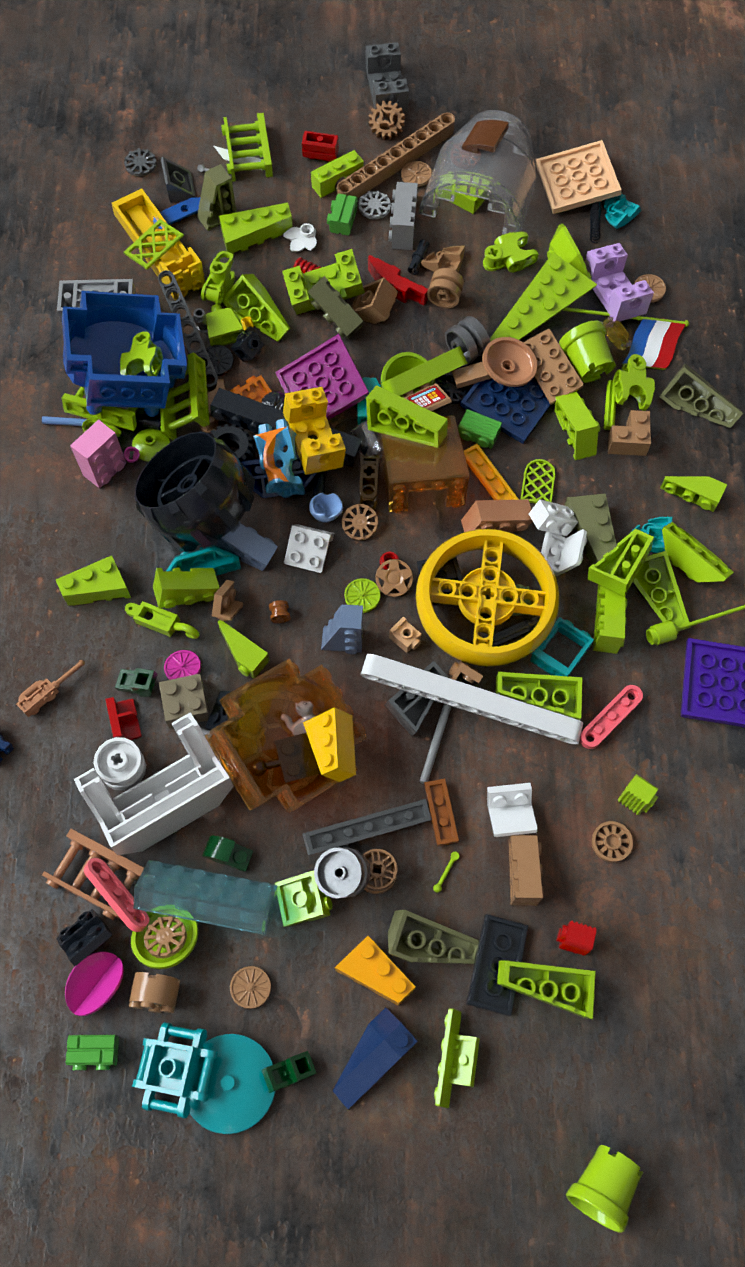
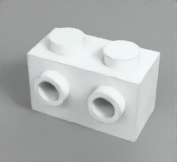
(553, 517)

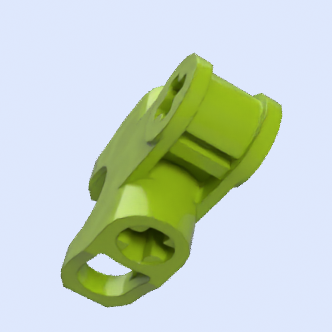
(507, 253)
(219, 280)
(142, 357)
(633, 381)

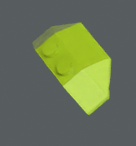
(565, 248)
(693, 556)

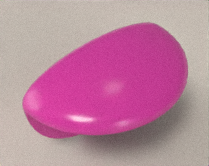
(93, 983)

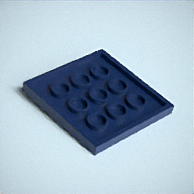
(515, 407)

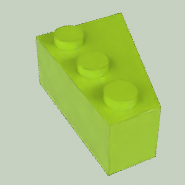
(93, 583)
(184, 587)

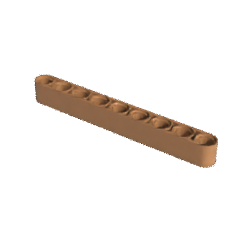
(398, 156)

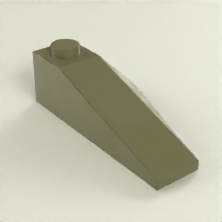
(696, 396)
(423, 940)

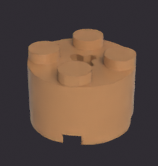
(154, 992)

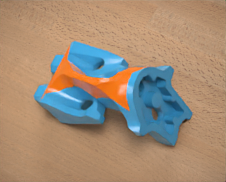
(271, 448)

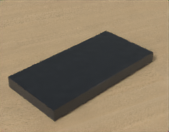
(498, 942)

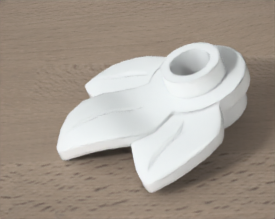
(301, 237)

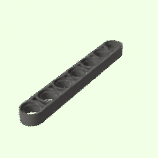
(187, 320)

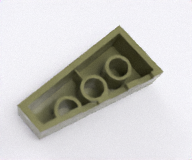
(594, 517)

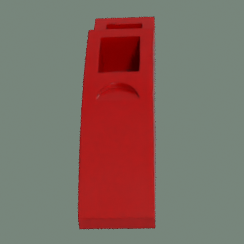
(405, 287)

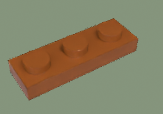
(441, 812)

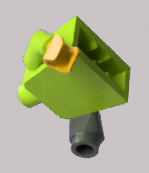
(221, 324)

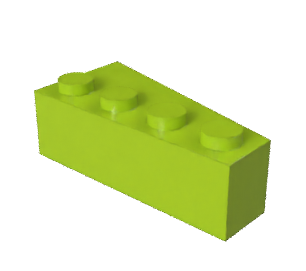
(609, 621)

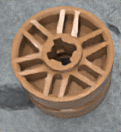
(445, 288)
(384, 861)

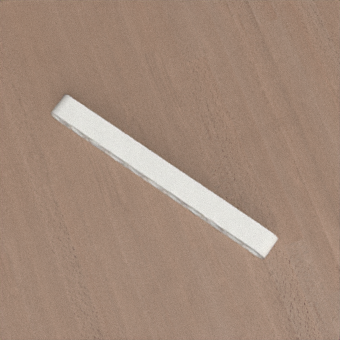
(472, 699)

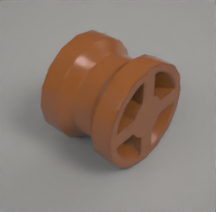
(279, 611)

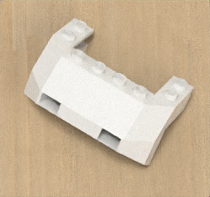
(163, 800)

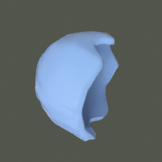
(326, 507)

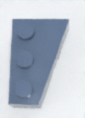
(249, 546)
(344, 630)

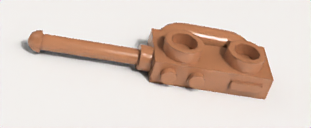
(43, 692)

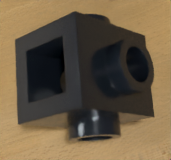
(247, 345)

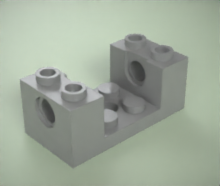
(70, 290)

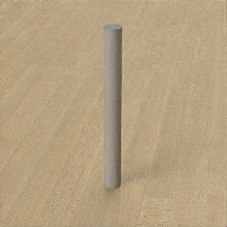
(435, 744)

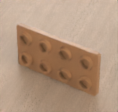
(554, 369)

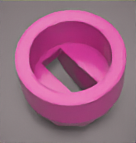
(127, 454)

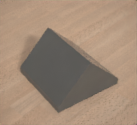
(177, 181)

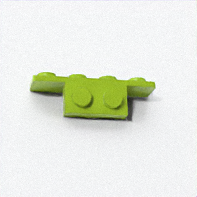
(457, 1061)

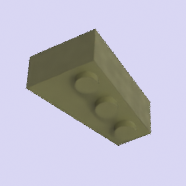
(216, 197)

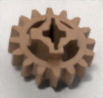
(382, 126)

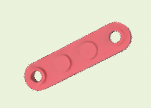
(611, 716)
(115, 894)

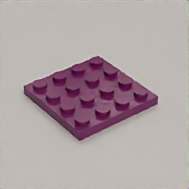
(329, 368)

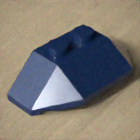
(261, 476)

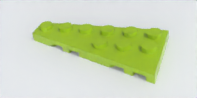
(547, 295)

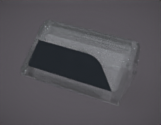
(370, 444)

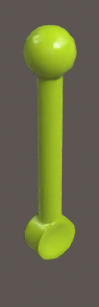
(454, 857)

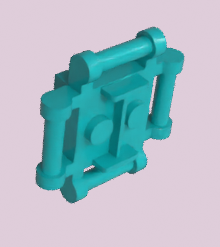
(174, 1069)

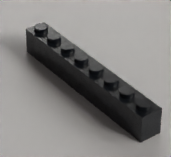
(251, 413)

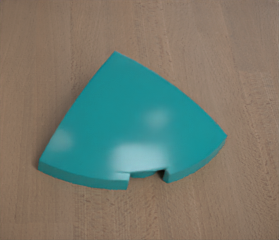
(620, 211)
(654, 528)

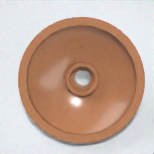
(509, 362)

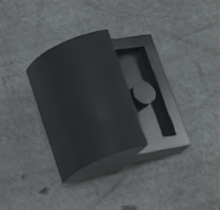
(83, 936)

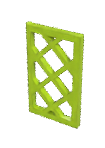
(156, 255)

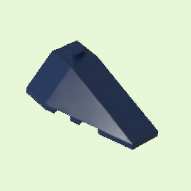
(376, 1053)

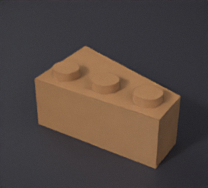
(525, 870)

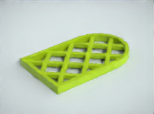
(537, 489)

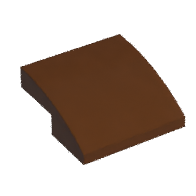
(485, 136)

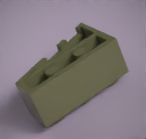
(335, 308)

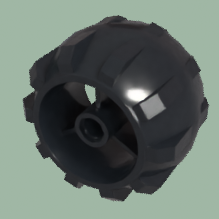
(194, 491)

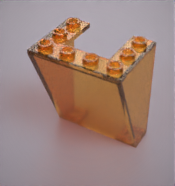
(424, 467)

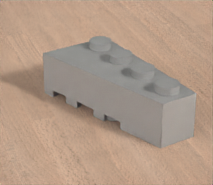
(403, 216)

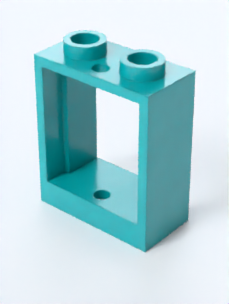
(551, 665)

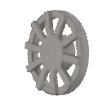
(374, 205)

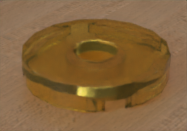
(617, 333)

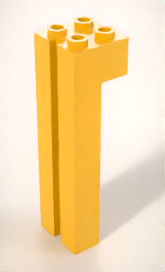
(136, 216)

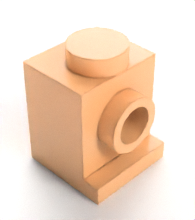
(397, 635)

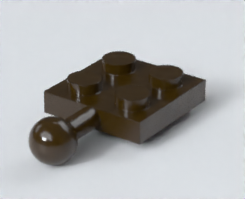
(293, 757)

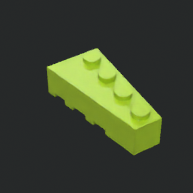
(254, 226)
(404, 419)
(548, 692)
(557, 986)

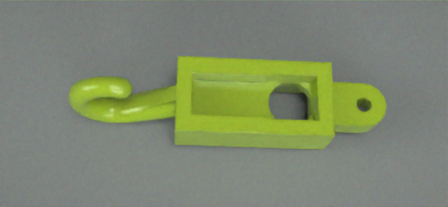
(162, 621)

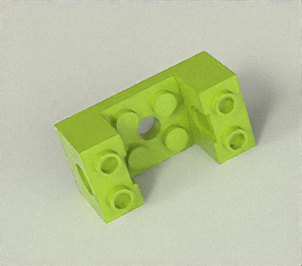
(341, 275)

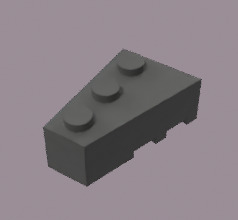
(412, 708)

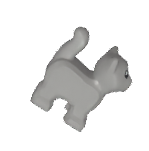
(305, 710)

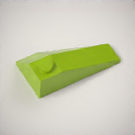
(252, 300)
(660, 589)

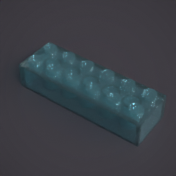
(205, 897)

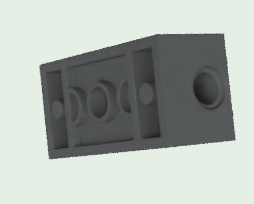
(385, 75)

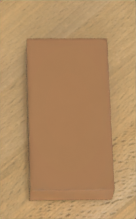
(470, 375)

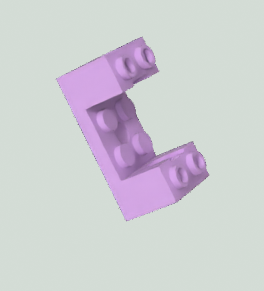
(607, 272)

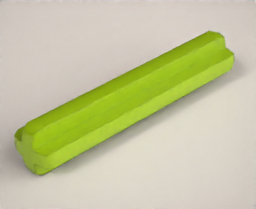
(610, 407)

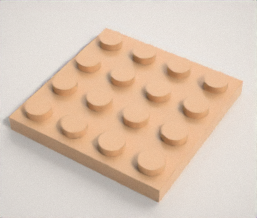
(578, 177)

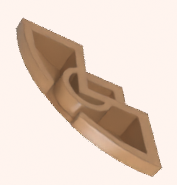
(448, 258)

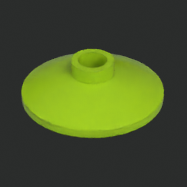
(146, 449)

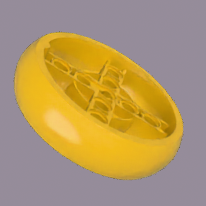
(493, 544)

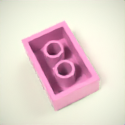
(98, 454)

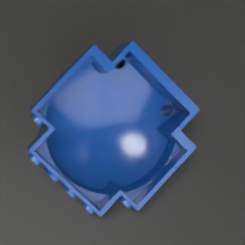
(102, 332)

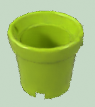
(588, 350)
(606, 1189)

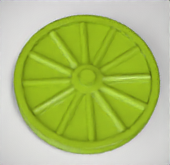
(362, 593)

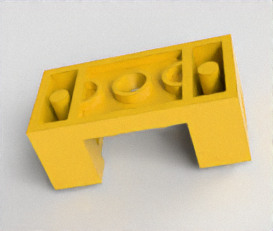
(307, 416)

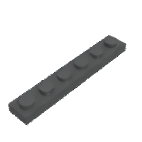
(366, 827)

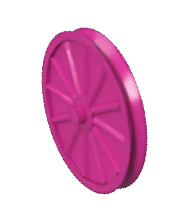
(182, 664)

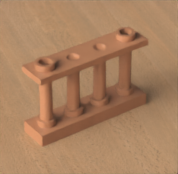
(98, 851)

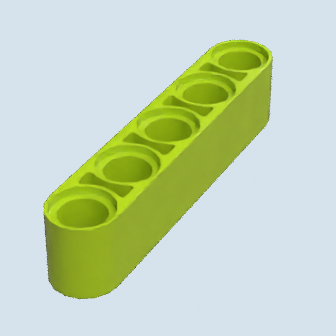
(425, 372)

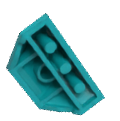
(206, 558)

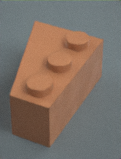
(499, 515)

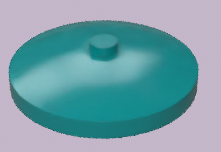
(236, 1086)

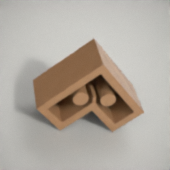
(632, 438)

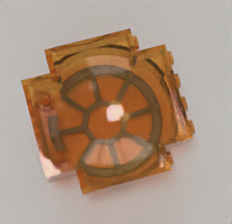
(256, 722)

